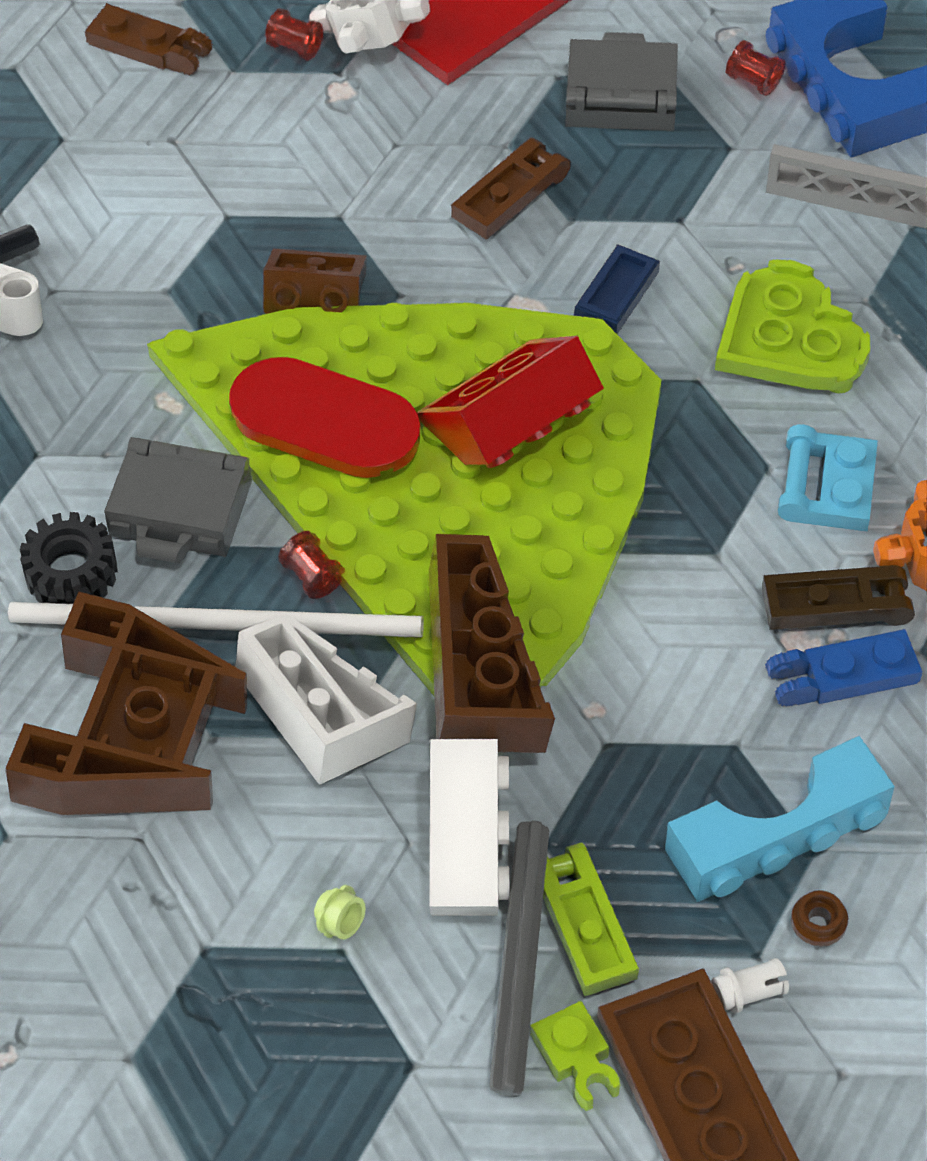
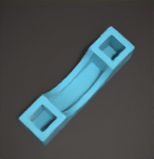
(723, 848)

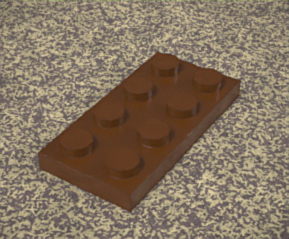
(693, 1074)

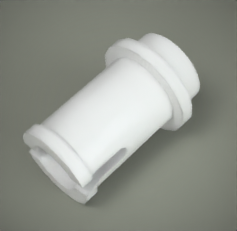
(750, 984)

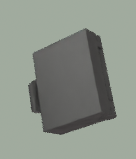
(622, 83)
(177, 499)

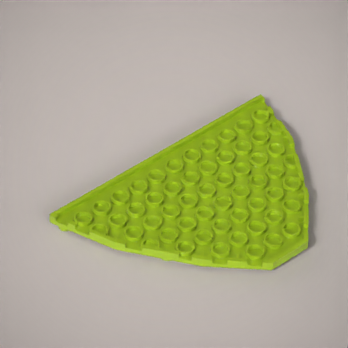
(549, 510)

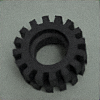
(65, 538)

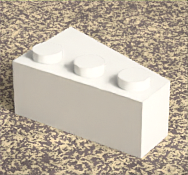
(319, 701)
(467, 827)

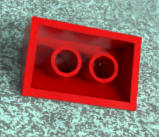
(513, 400)

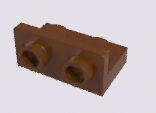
(312, 280)

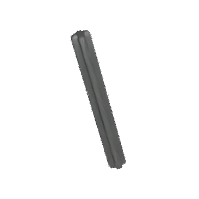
(519, 959)

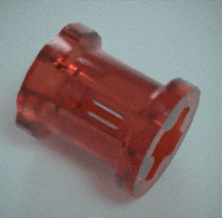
(294, 34)
(755, 67)
(311, 564)

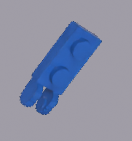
(845, 669)

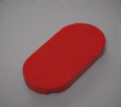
(325, 417)

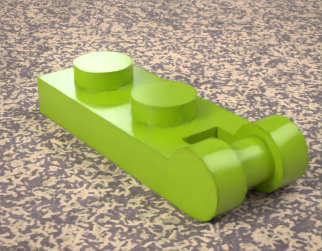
(587, 922)

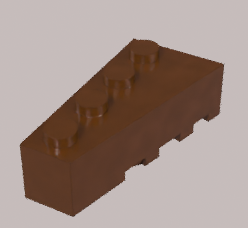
(479, 655)

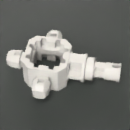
(368, 22)

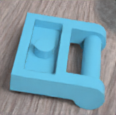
(845, 479)

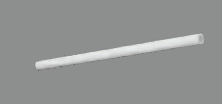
(238, 619)

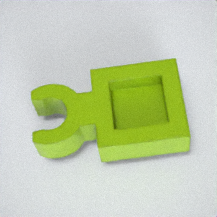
(575, 1047)

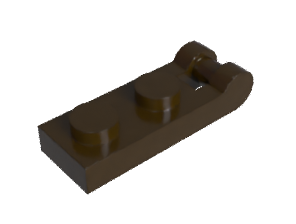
(837, 597)

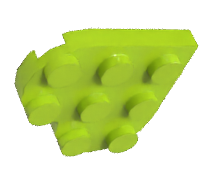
(790, 332)

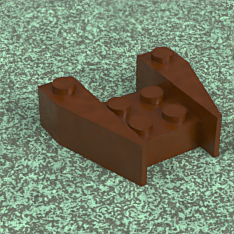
(139, 723)

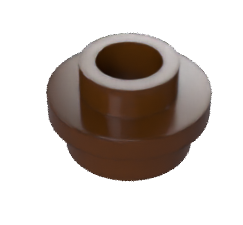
(820, 904)

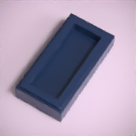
(618, 287)

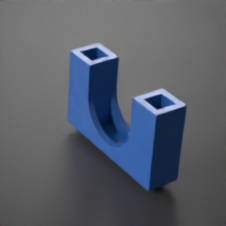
(857, 110)

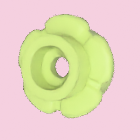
(339, 912)

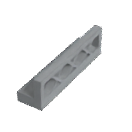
(848, 185)

